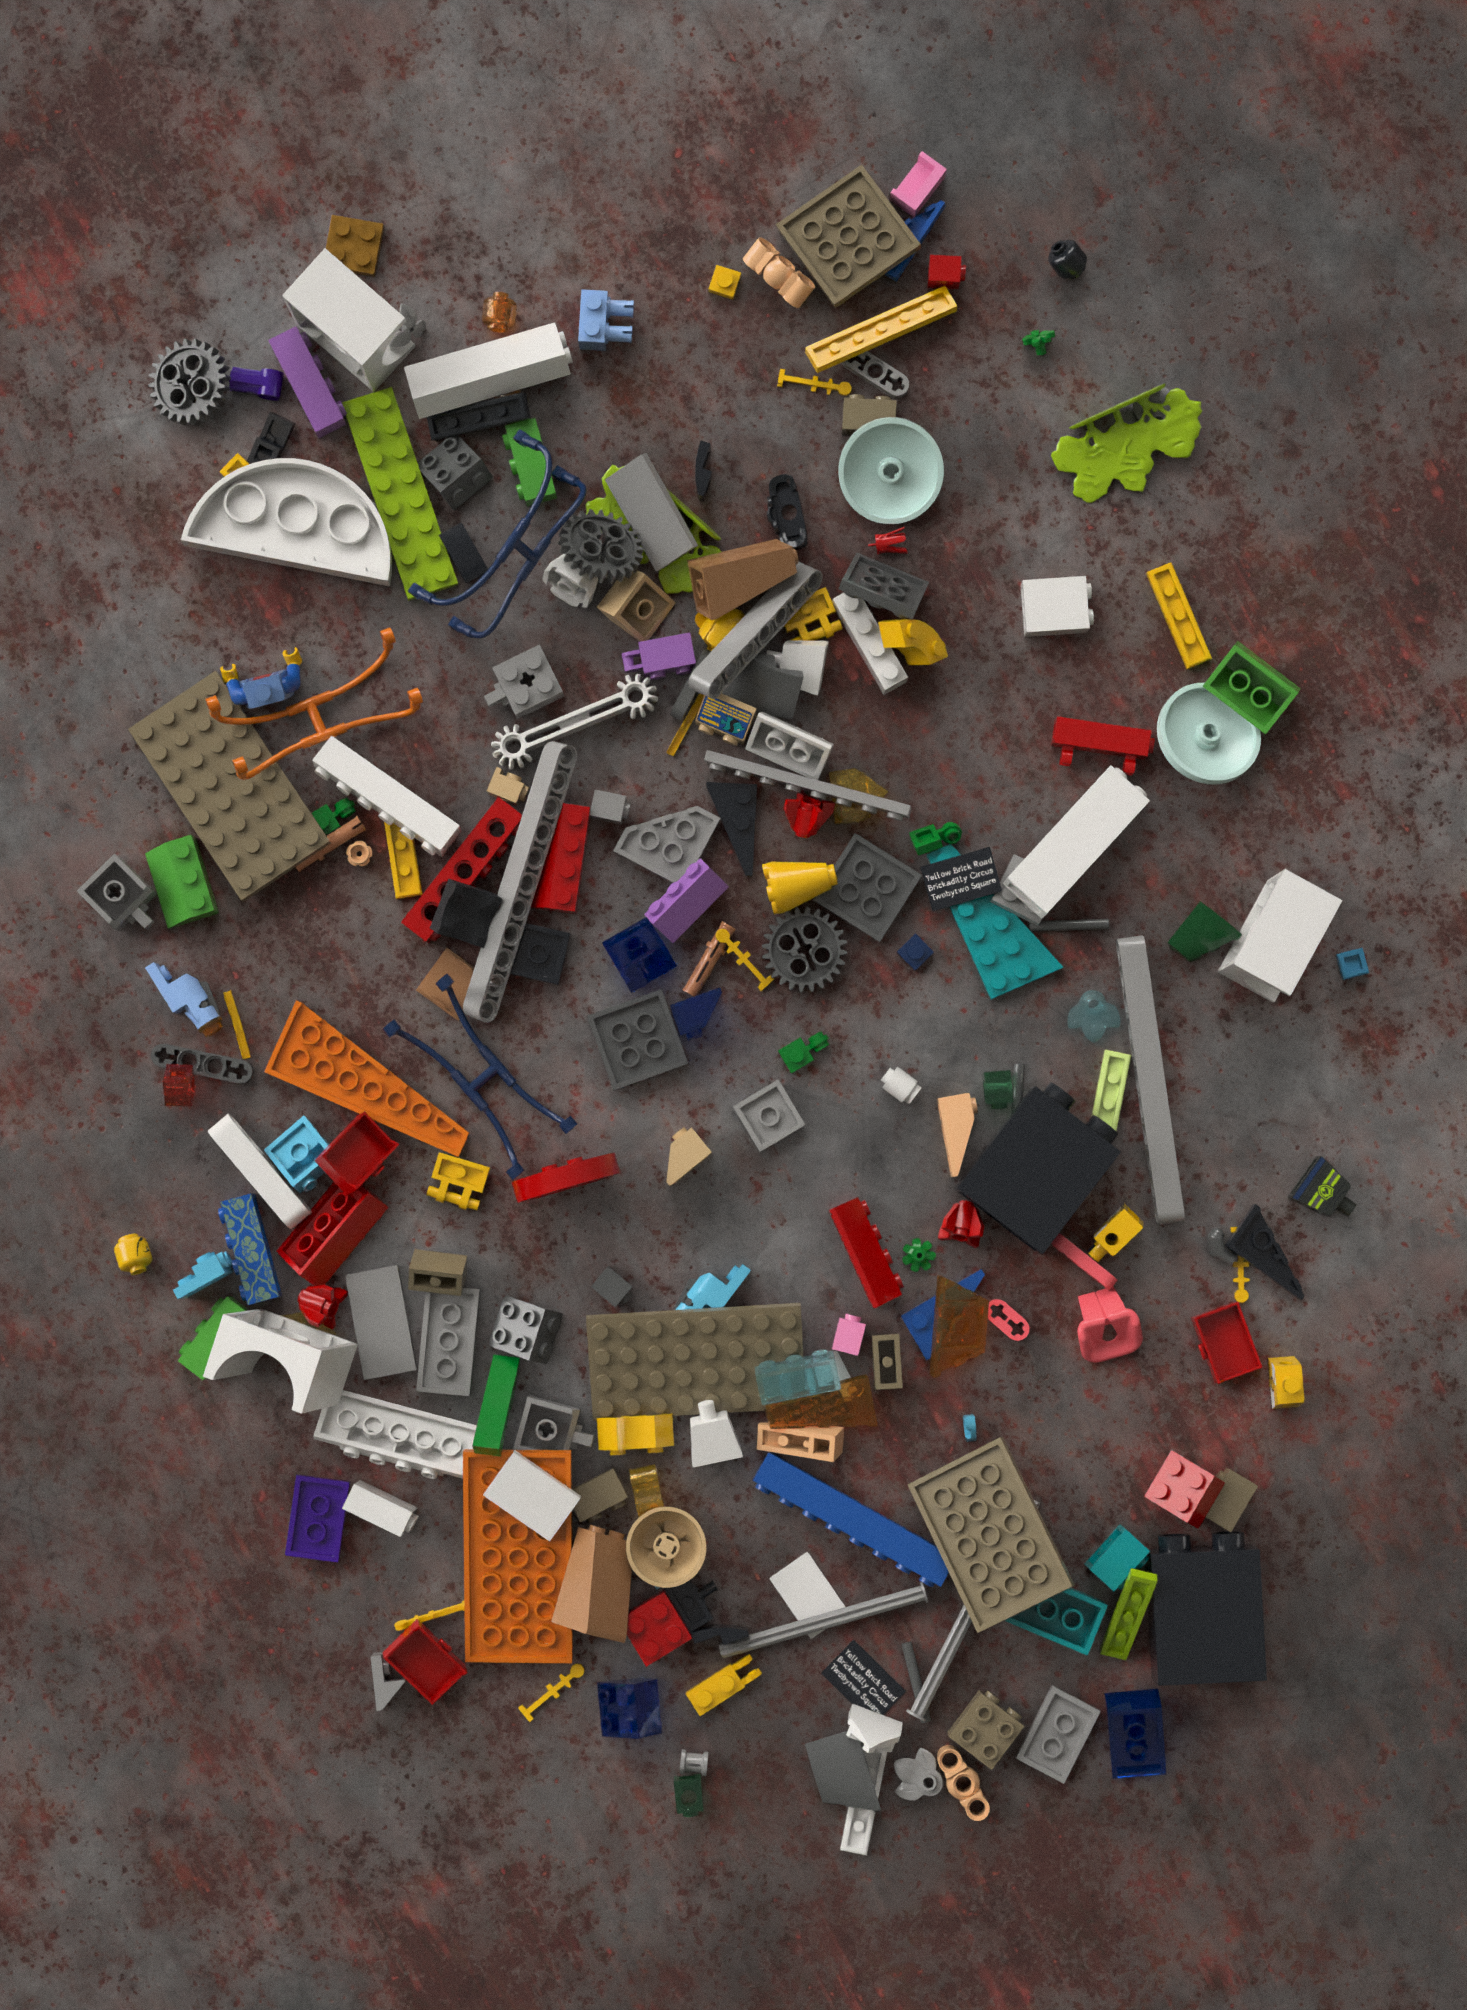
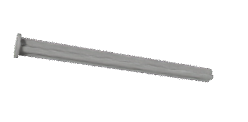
(825, 1621)
(941, 1665)

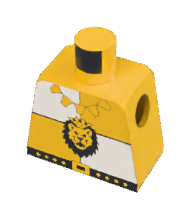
(1123, 1224)
(1285, 1382)

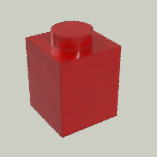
(945, 271)

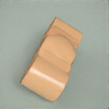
(779, 272)
(969, 1794)

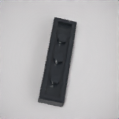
(479, 416)

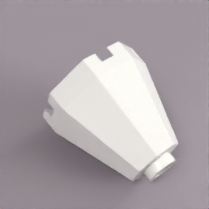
(568, 583)

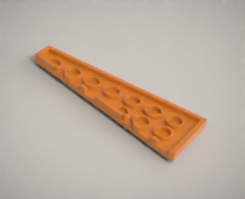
(335, 1068)

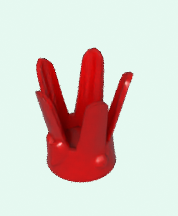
(884, 540)

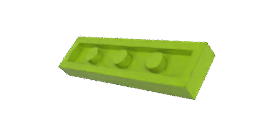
(1128, 1614)

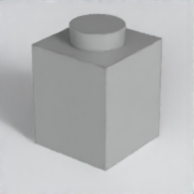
(609, 807)

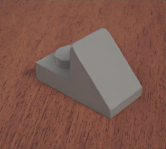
(383, 1687)

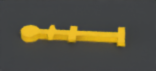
(843, 388)
(723, 936)
(1241, 1294)
(402, 1624)
(576, 1671)

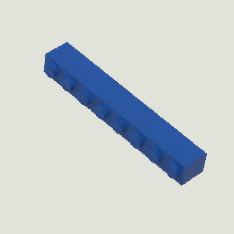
(851, 1517)

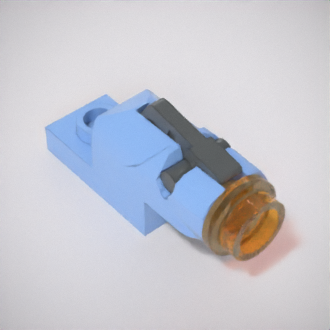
(188, 995)

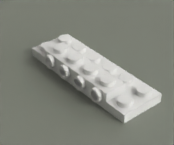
(396, 1435)

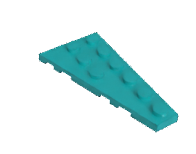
(998, 941)

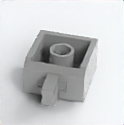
(521, 697)
(134, 895)
(563, 1420)

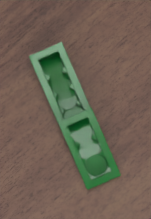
(496, 1405)

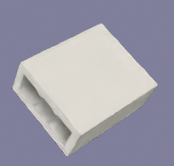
(1056, 606)
(381, 1508)

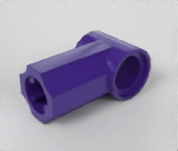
(263, 383)

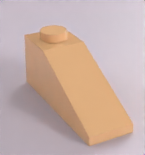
(956, 1120)
(803, 1442)

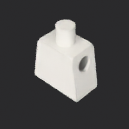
(805, 657)
(712, 1436)

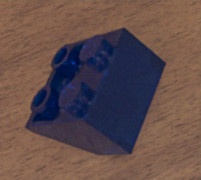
(629, 1708)

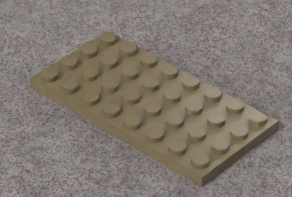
(249, 826)
(685, 1357)

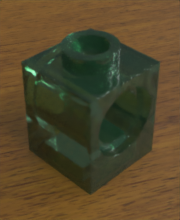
(997, 1088)
(685, 1783)

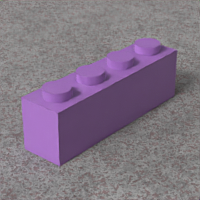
(307, 381)

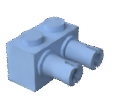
(594, 315)

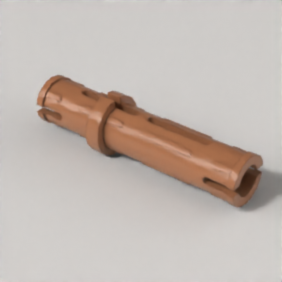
(336, 838)
(693, 987)

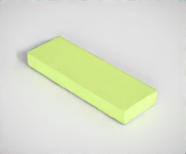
(1111, 1087)

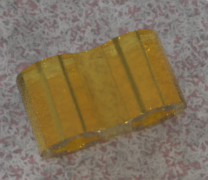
(646, 1488)

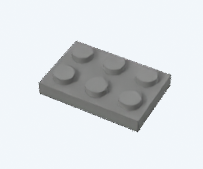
(1057, 1734)

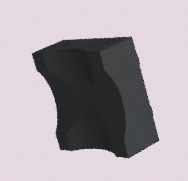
(465, 913)

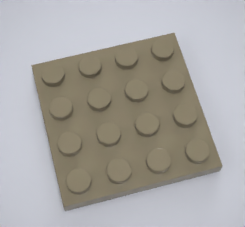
(848, 236)

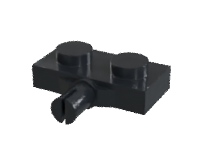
(691, 1603)

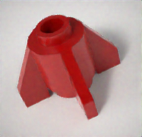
(807, 814)
(962, 1224)
(321, 1304)

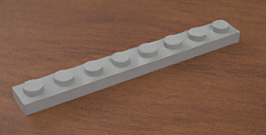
(818, 789)

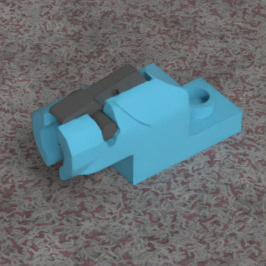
(710, 1291)

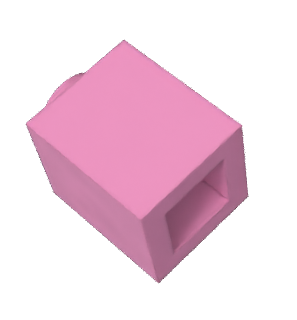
(848, 1334)

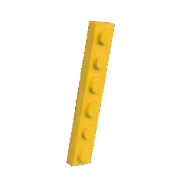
(881, 329)

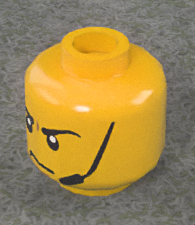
(133, 1254)

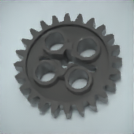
(169, 390)
(583, 546)
(782, 959)

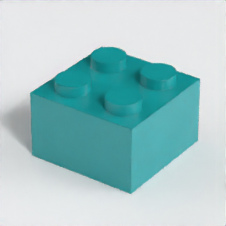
(1116, 1558)

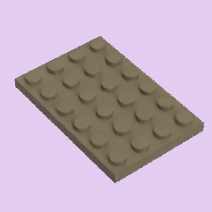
(990, 1535)

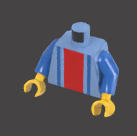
(267, 687)

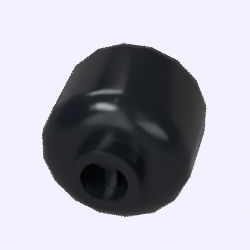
(1067, 259)

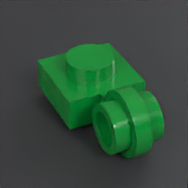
(327, 818)
(929, 839)
(797, 1053)

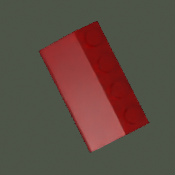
(563, 867)
(331, 1232)
(865, 1252)

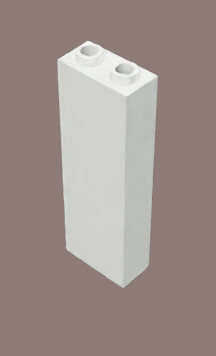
(488, 370)
(1076, 841)

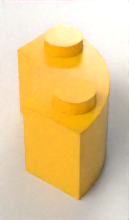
(914, 640)
(635, 1433)

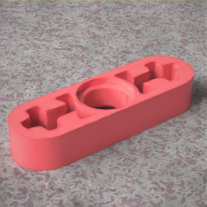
(1084, 1261)

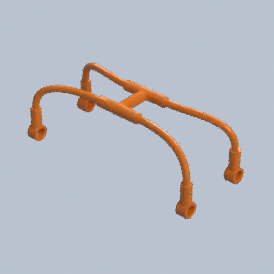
(322, 734)

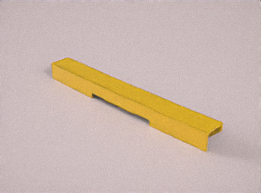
(685, 726)
(237, 1024)

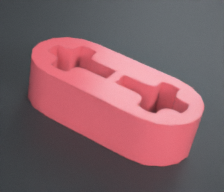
(1011, 1315)

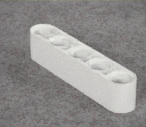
(259, 1171)

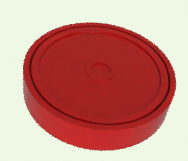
(558, 1179)

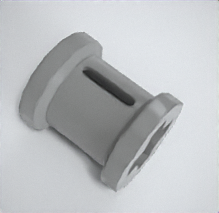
(693, 1762)

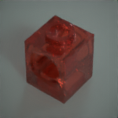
(179, 1085)

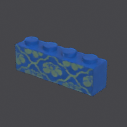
(251, 1249)

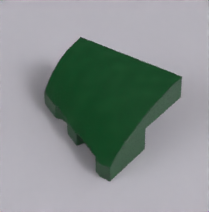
(1202, 933)

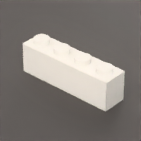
(868, 641)

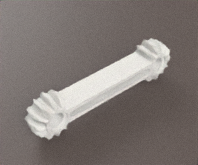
(574, 721)

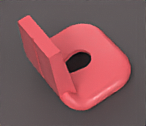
(1102, 1309)

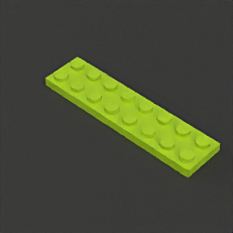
(399, 491)

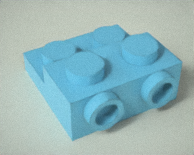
(296, 1152)
(209, 1270)

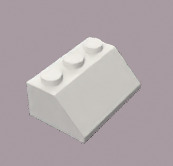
(789, 746)

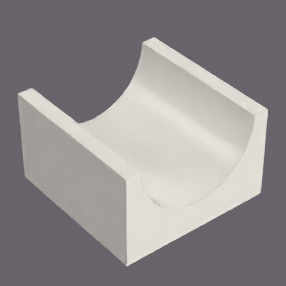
(347, 319)
(1280, 935)
(312, 1357)

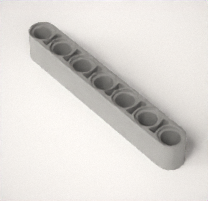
(754, 632)

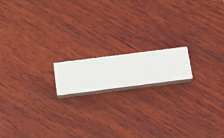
(860, 1820)

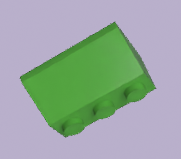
(1251, 687)
(181, 881)

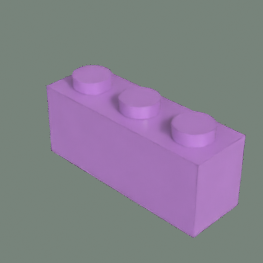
(686, 900)

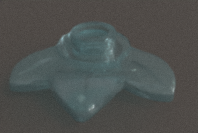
(1093, 1019)

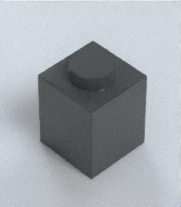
(613, 1287)

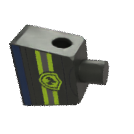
(1323, 1189)

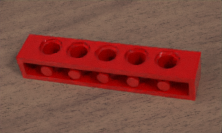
(498, 813)

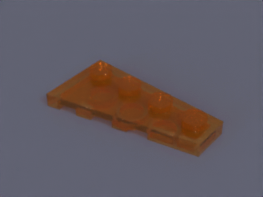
(847, 1407)

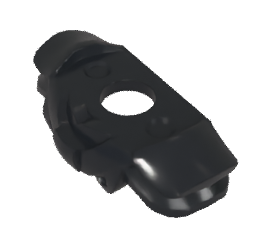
(784, 493)

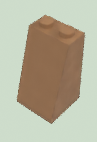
(737, 575)
(596, 1585)

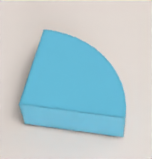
(969, 1427)

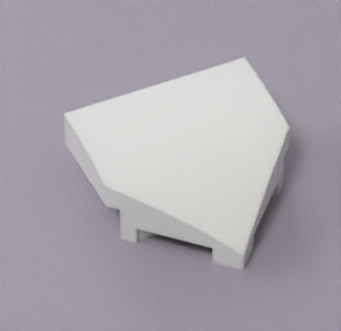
(873, 1729)

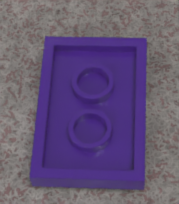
(317, 1518)

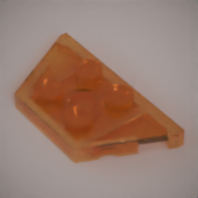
(957, 1326)

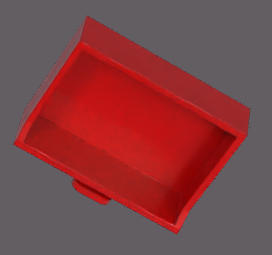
(356, 1153)
(1226, 1342)
(425, 1661)

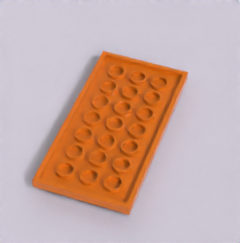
(512, 1570)

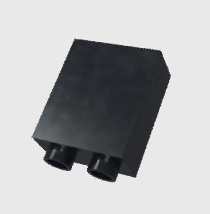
(1039, 1167)
(1206, 1611)

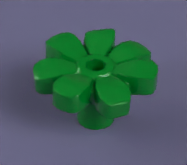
(1038, 340)
(912, 1252)

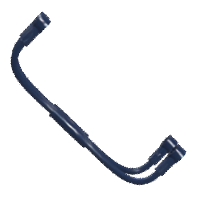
(511, 543)
(471, 1089)

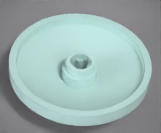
(891, 470)
(1206, 736)

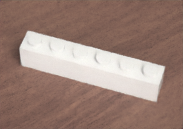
(386, 797)

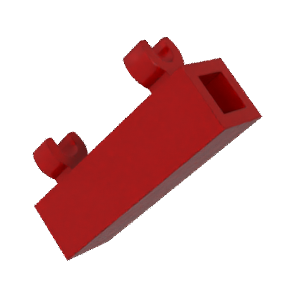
(1102, 739)

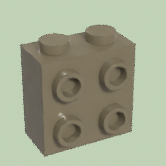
(986, 1728)

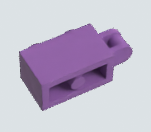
(662, 656)

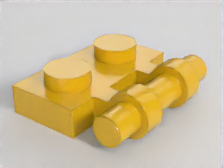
(816, 608)
(460, 1173)

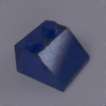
(639, 954)
(695, 1013)

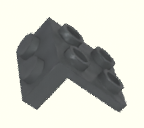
(455, 471)
(525, 1330)

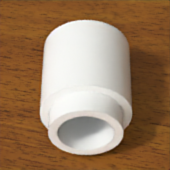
(900, 1085)

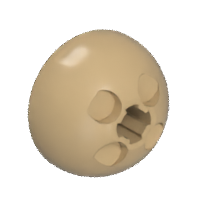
(657, 1563)

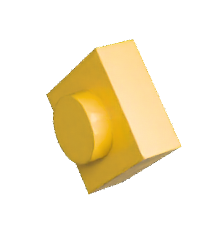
(724, 282)

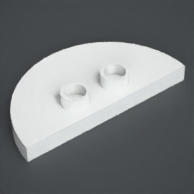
(295, 518)

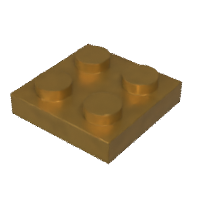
(355, 243)

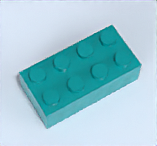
(1065, 1618)

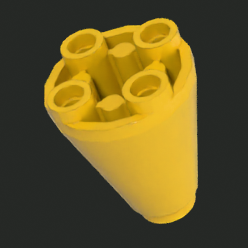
(796, 882)

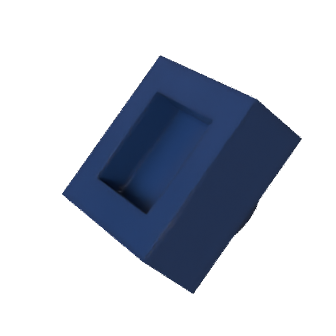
(915, 952)

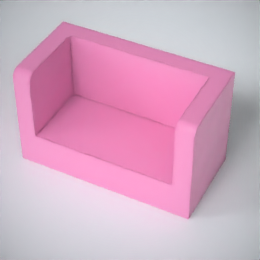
(918, 185)

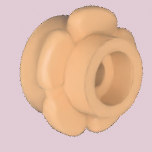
(359, 860)

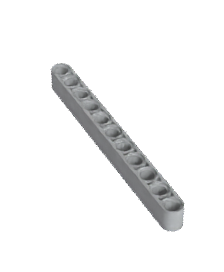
(520, 880)
(1150, 1080)

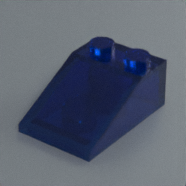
(1135, 1733)

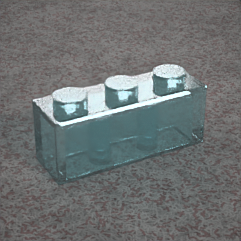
(797, 1377)

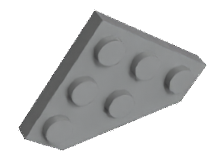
(668, 842)

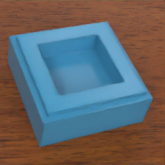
(1352, 963)

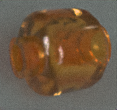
(499, 312)

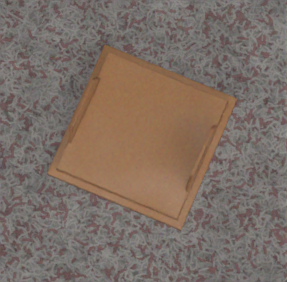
(458, 970)

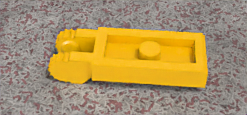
(720, 1686)

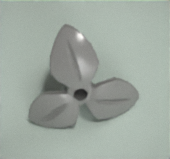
(410, 326)

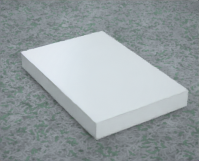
(532, 1495)

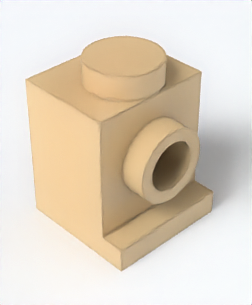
(507, 787)

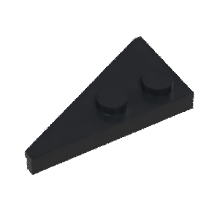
(737, 811)
(1257, 1246)

